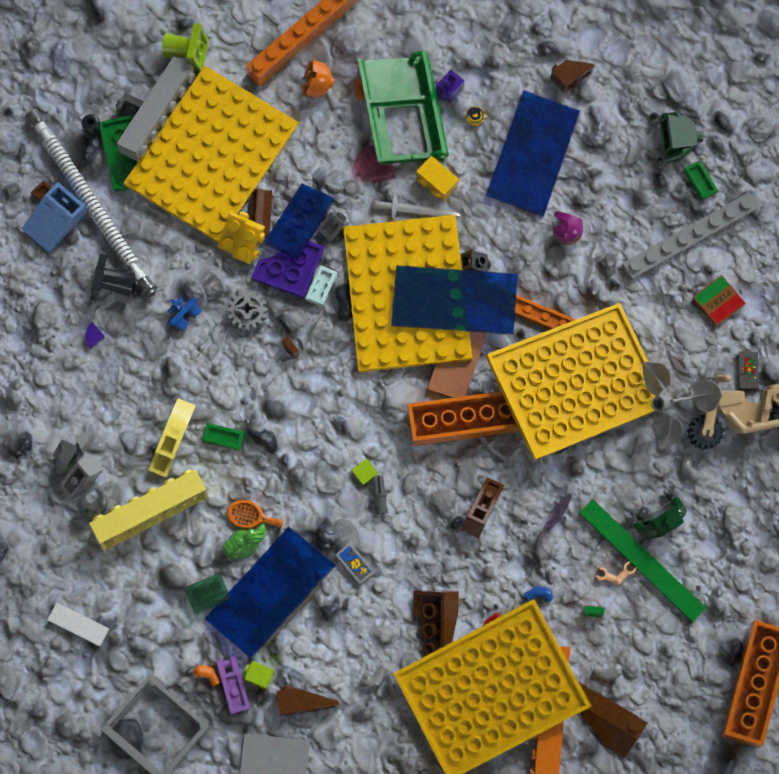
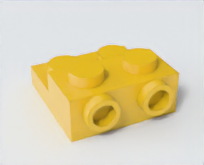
(242, 238)

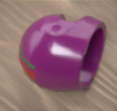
(569, 229)

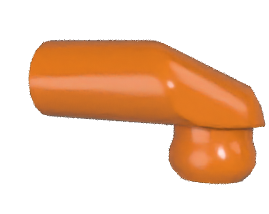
(207, 672)

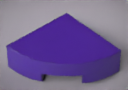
(93, 335)

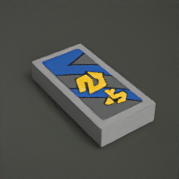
(355, 563)

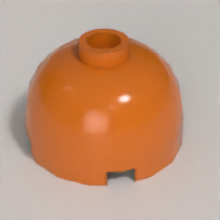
(317, 79)

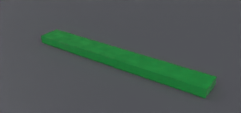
(642, 560)

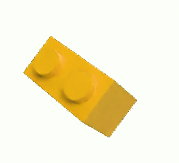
(437, 178)

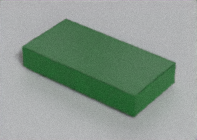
(700, 180)
(223, 437)

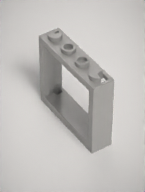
(171, 696)

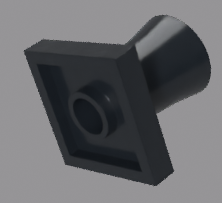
(111, 280)

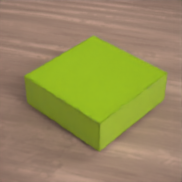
(364, 472)

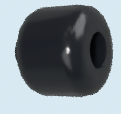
(91, 124)

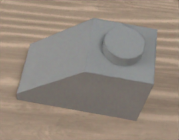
(81, 476)

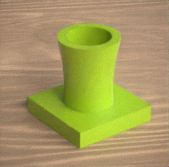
(184, 47)

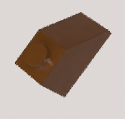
(570, 73)

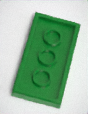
(118, 164)

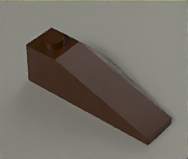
(436, 616)
(612, 723)

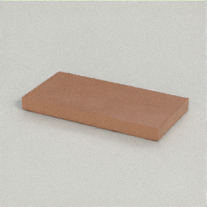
(454, 378)

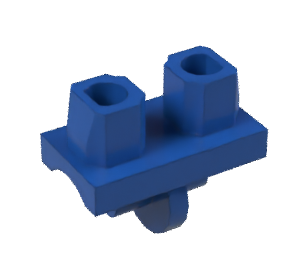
(189, 307)

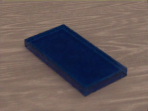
(299, 221)

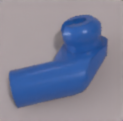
(539, 591)

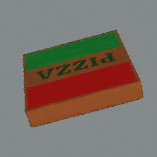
(718, 300)

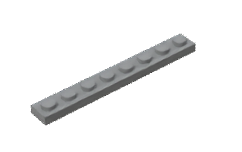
(690, 236)

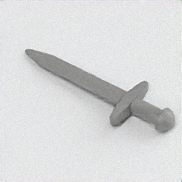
(414, 209)

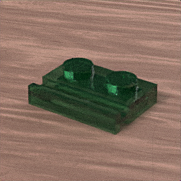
(207, 593)

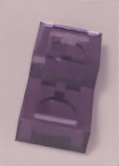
(560, 508)

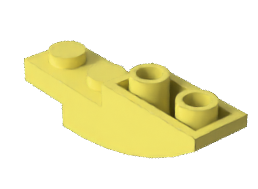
(171, 437)

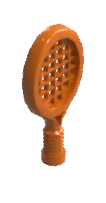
(271, 521)

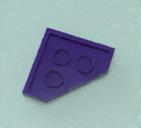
(289, 273)

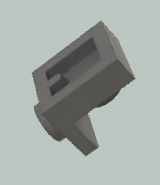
(128, 101)
(333, 225)

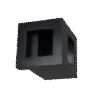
(478, 261)

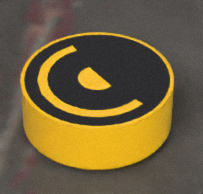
(474, 116)

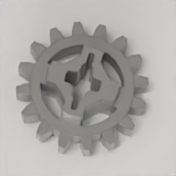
(239, 310)

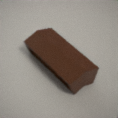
(261, 208)

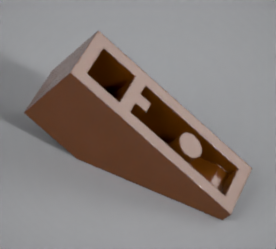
(482, 507)
(298, 701)

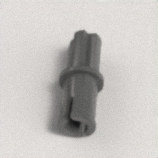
(379, 495)

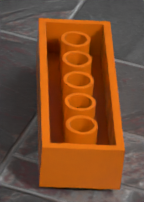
(460, 418)
(754, 687)

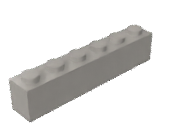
(156, 109)

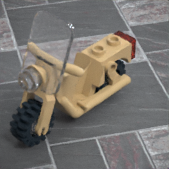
(734, 408)

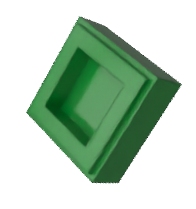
(593, 611)

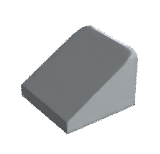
(85, 439)

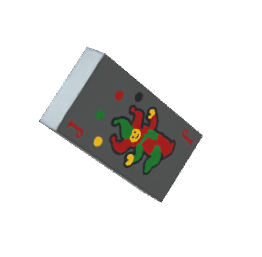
(748, 370)

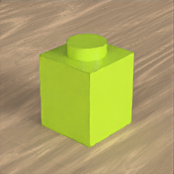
(258, 675)

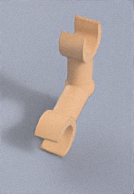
(617, 580)

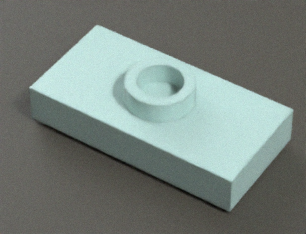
(321, 286)

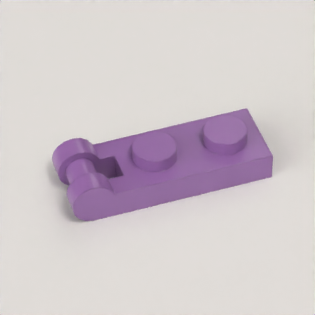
(233, 685)

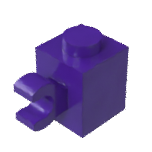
(449, 86)

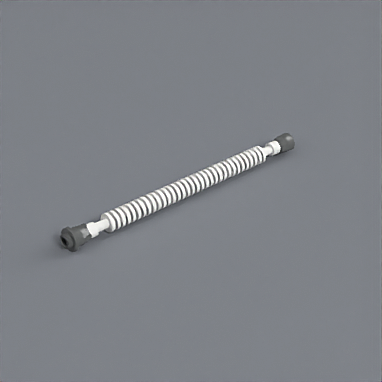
(93, 207)

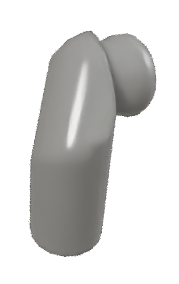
(687, 470)
(608, 674)
(375, 679)

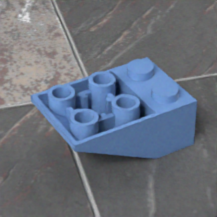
(54, 217)

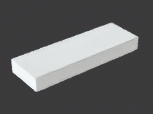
(78, 624)

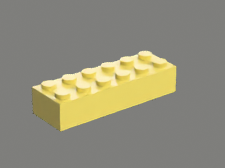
(149, 509)

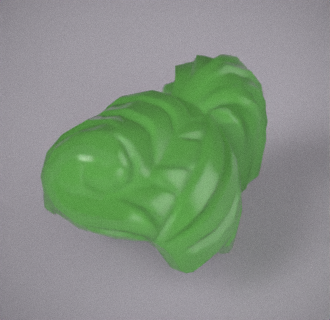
(244, 542)

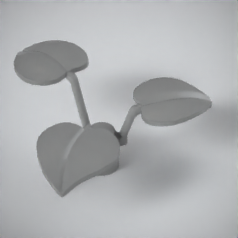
(666, 429)

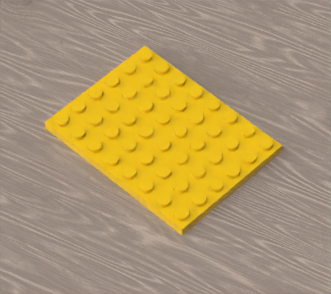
(211, 153)
(372, 262)
(574, 381)
(492, 689)

